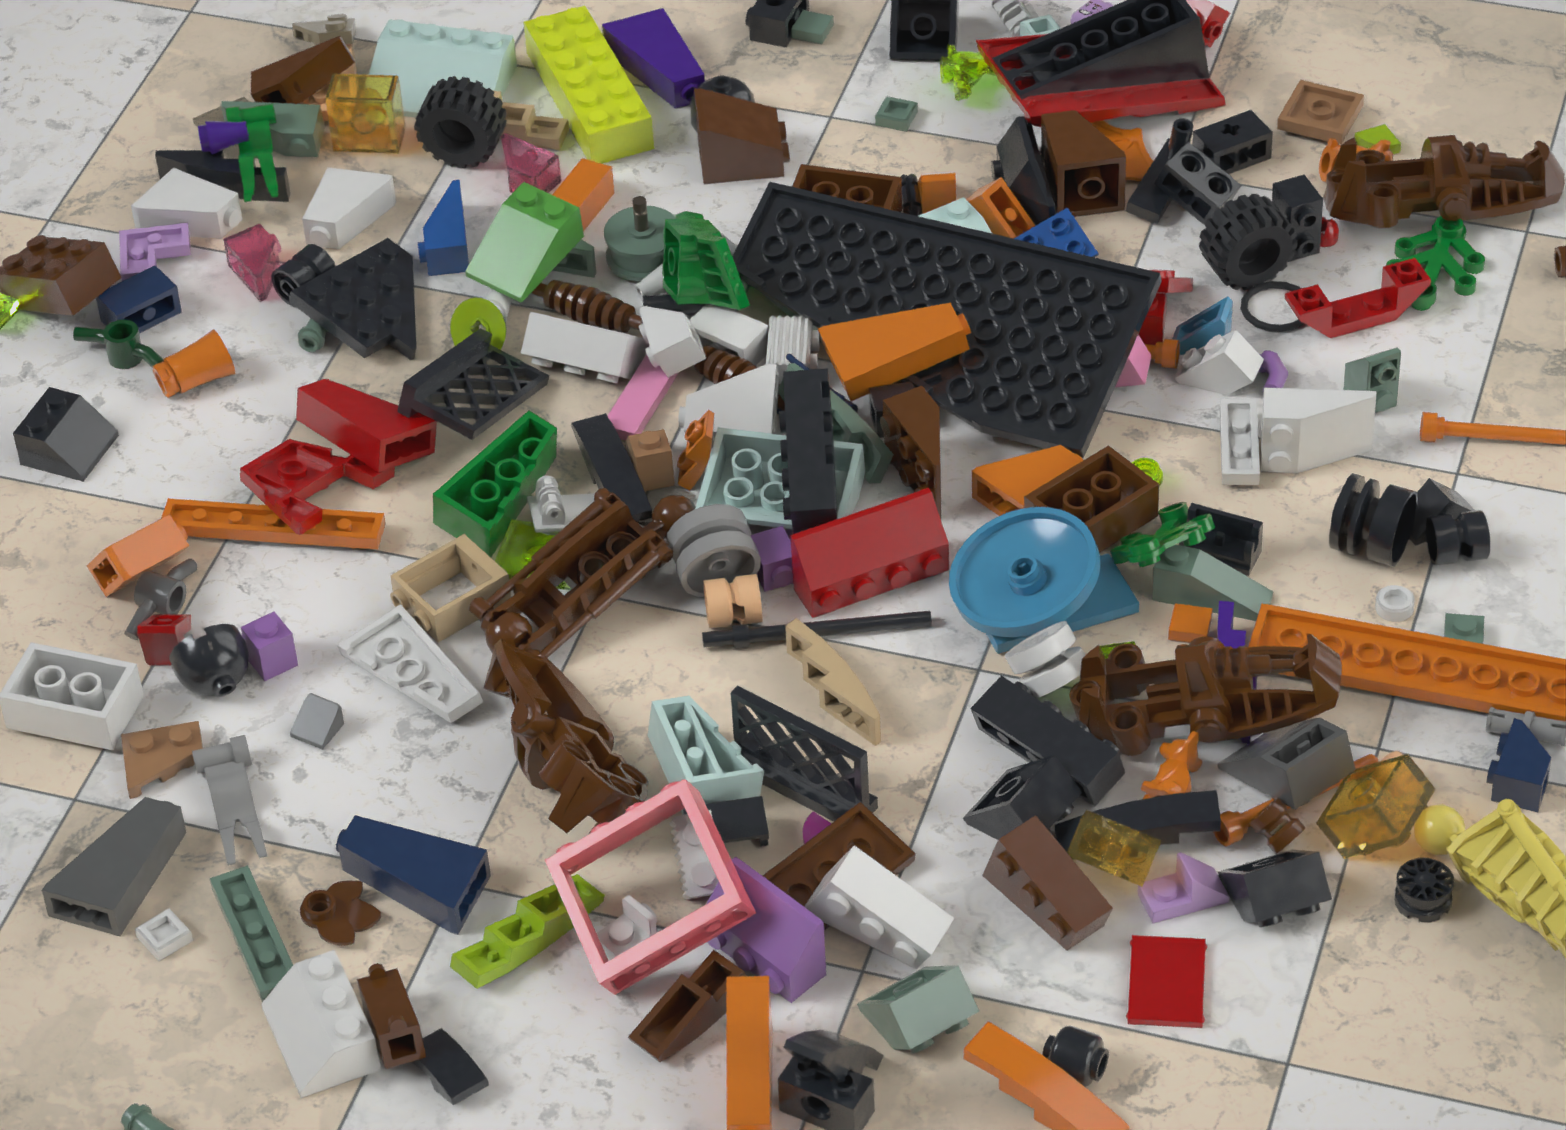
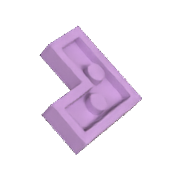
(144, 246)

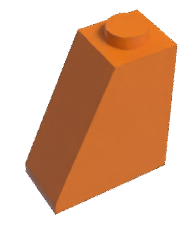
(1006, 482)
(138, 553)

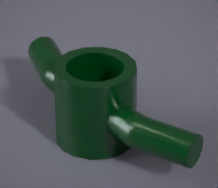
(121, 344)

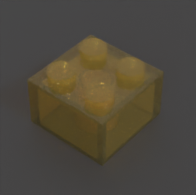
(365, 113)
(1376, 807)

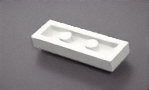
(1239, 442)

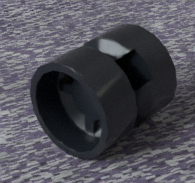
(303, 267)
(1463, 537)

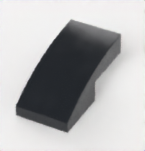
(450, 1068)

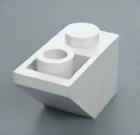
(671, 340)
(1220, 365)

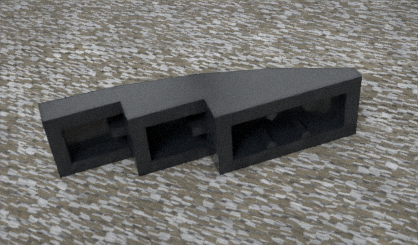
(221, 172)
(610, 463)
(1157, 816)
(832, 1053)

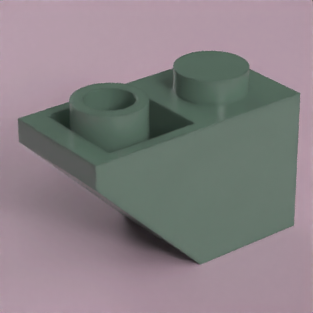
(1376, 373)

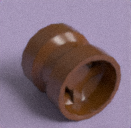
(1272, 817)

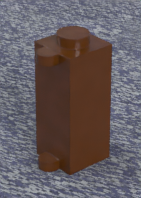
(391, 1016)

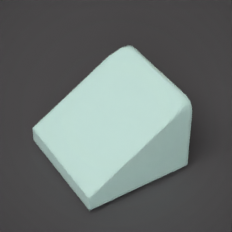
(1038, 26)

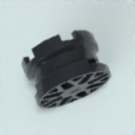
(1423, 889)

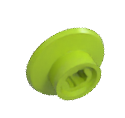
(474, 313)

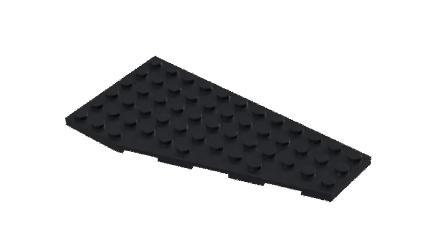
(1041, 319)

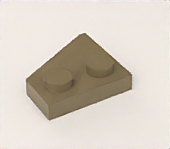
(322, 31)

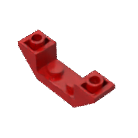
(1399, 289)

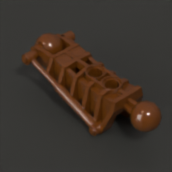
(597, 558)

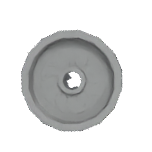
(712, 545)

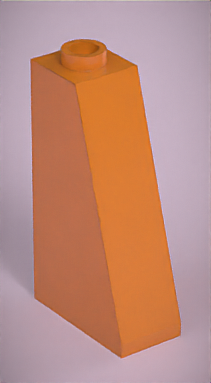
(893, 346)
(749, 1053)

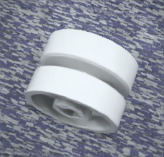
(1047, 659)

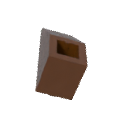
(300, 74)

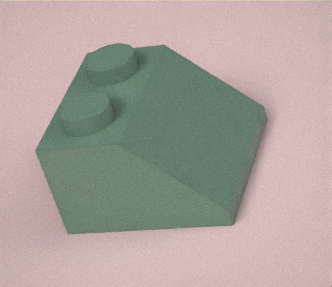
(921, 1007)

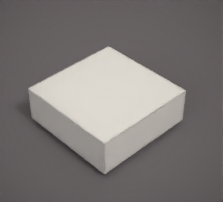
(163, 934)

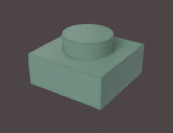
(1464, 627)

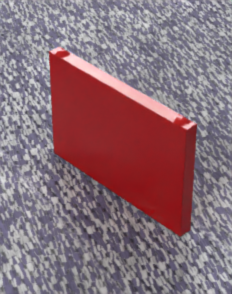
(1166, 981)

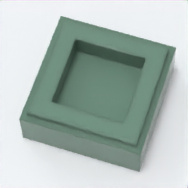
(812, 27)
(896, 113)

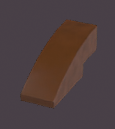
(686, 1009)

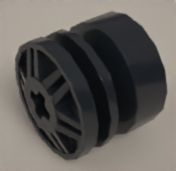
(1365, 517)

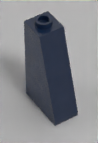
(416, 869)

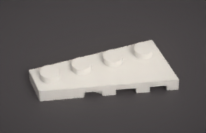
(412, 662)

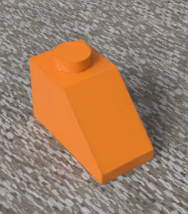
(1001, 209)

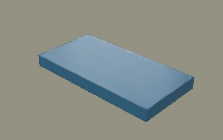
(1108, 601)

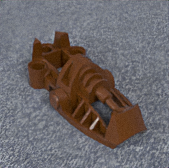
(1447, 178)
(1203, 688)
(566, 747)

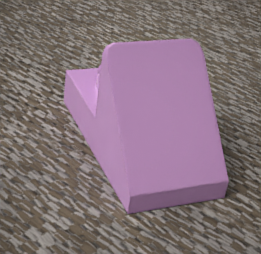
(1188, 890)

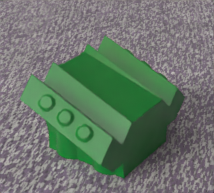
(700, 264)

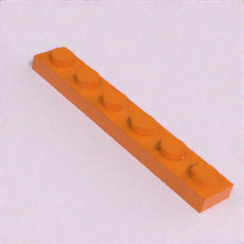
(261, 524)

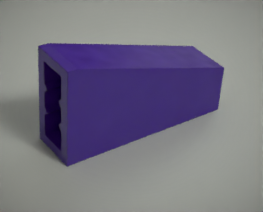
(655, 55)

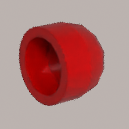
(1331, 233)

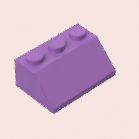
(776, 941)

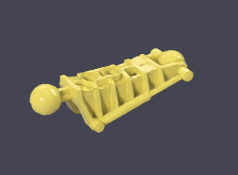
(1506, 862)

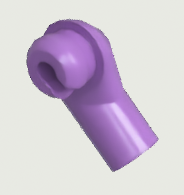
(1275, 368)

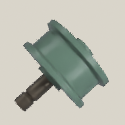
(636, 240)

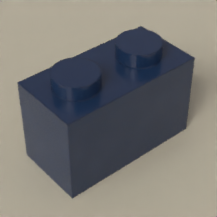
(143, 299)

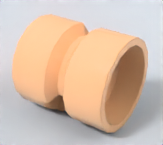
(732, 601)

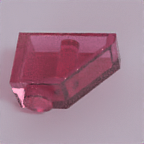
(529, 164)
(253, 258)

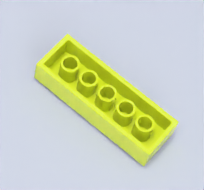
(588, 85)

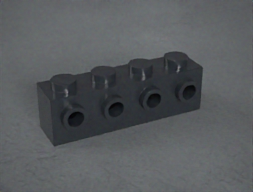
(1040, 730)

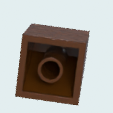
(738, 139)
(1081, 165)

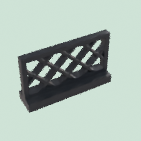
(452, 372)
(788, 770)

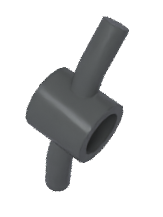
(159, 594)

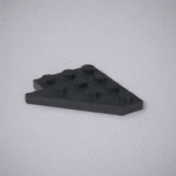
(365, 300)

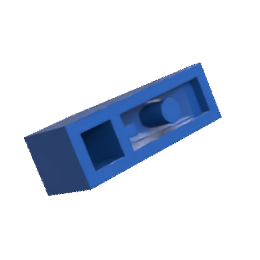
(445, 235)

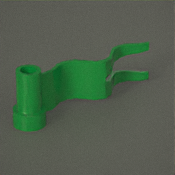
(259, 146)

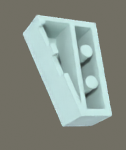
(695, 750)

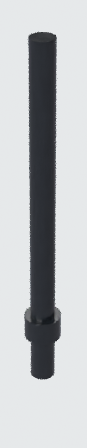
(742, 636)

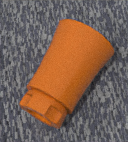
(194, 365)

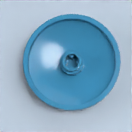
(1024, 571)

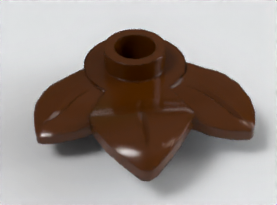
(339, 912)

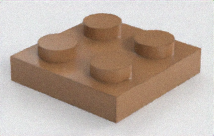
(1320, 111)

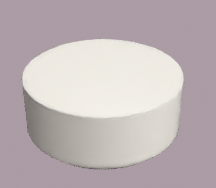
(1394, 603)

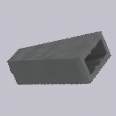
(118, 869)

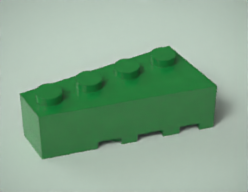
(496, 483)

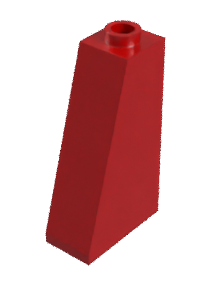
(365, 425)

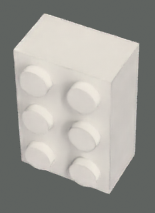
(71, 696)

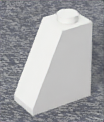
(191, 200)
(346, 206)
(738, 403)

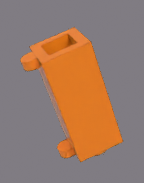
(587, 187)

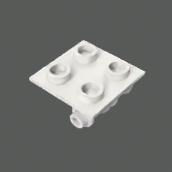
(1014, 12)
(551, 509)

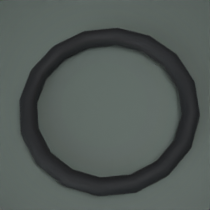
(1263, 325)

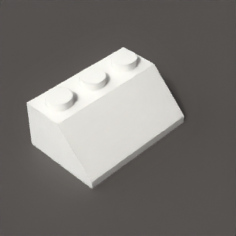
(582, 347)
(320, 1025)

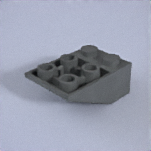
(1293, 761)

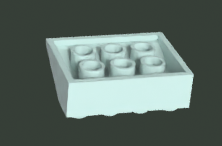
(431, 52)
(748, 475)

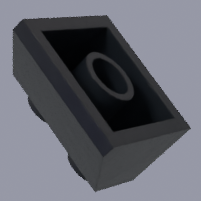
(923, 28)
(63, 435)
(1021, 793)
(1277, 886)

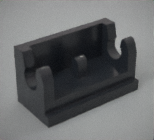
(1232, 541)
(740, 819)

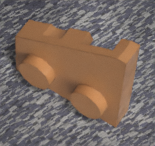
(158, 753)

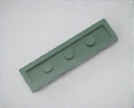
(252, 928)

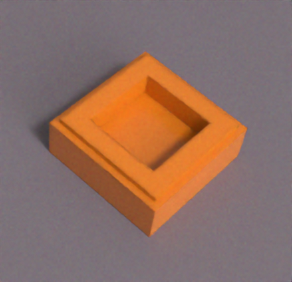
(1189, 622)

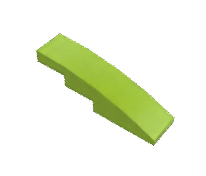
(517, 938)

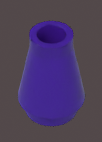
(221, 135)

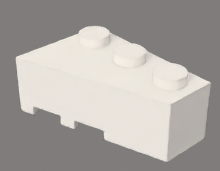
(879, 909)

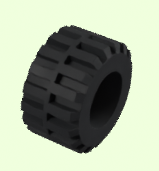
(460, 122)
(1247, 241)

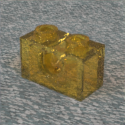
(1114, 848)

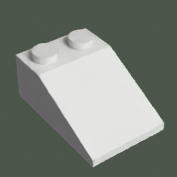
(1314, 427)

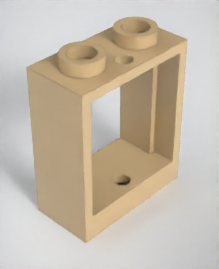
(437, 567)

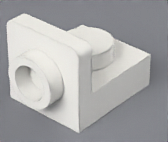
(629, 929)

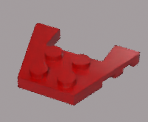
(296, 472)

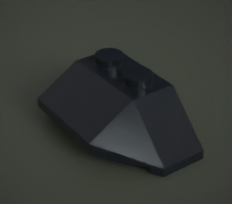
(1023, 170)

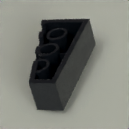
(808, 449)

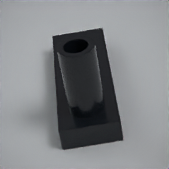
(1149, 200)

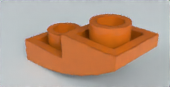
(697, 452)

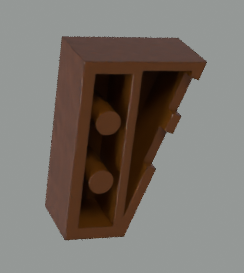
(1046, 884)

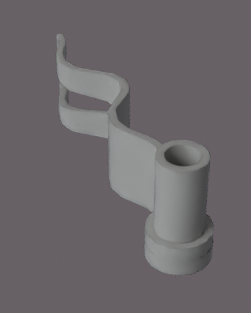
(230, 791)

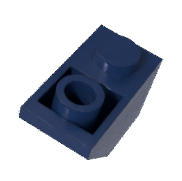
(1521, 770)

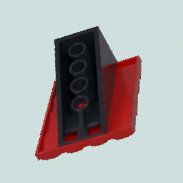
(1110, 65)

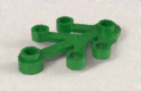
(1445, 235)
(1147, 548)

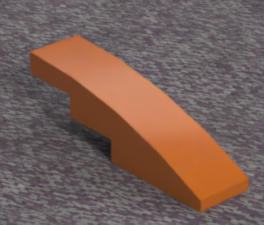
(1039, 1083)

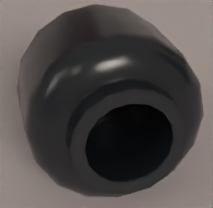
(1078, 1054)

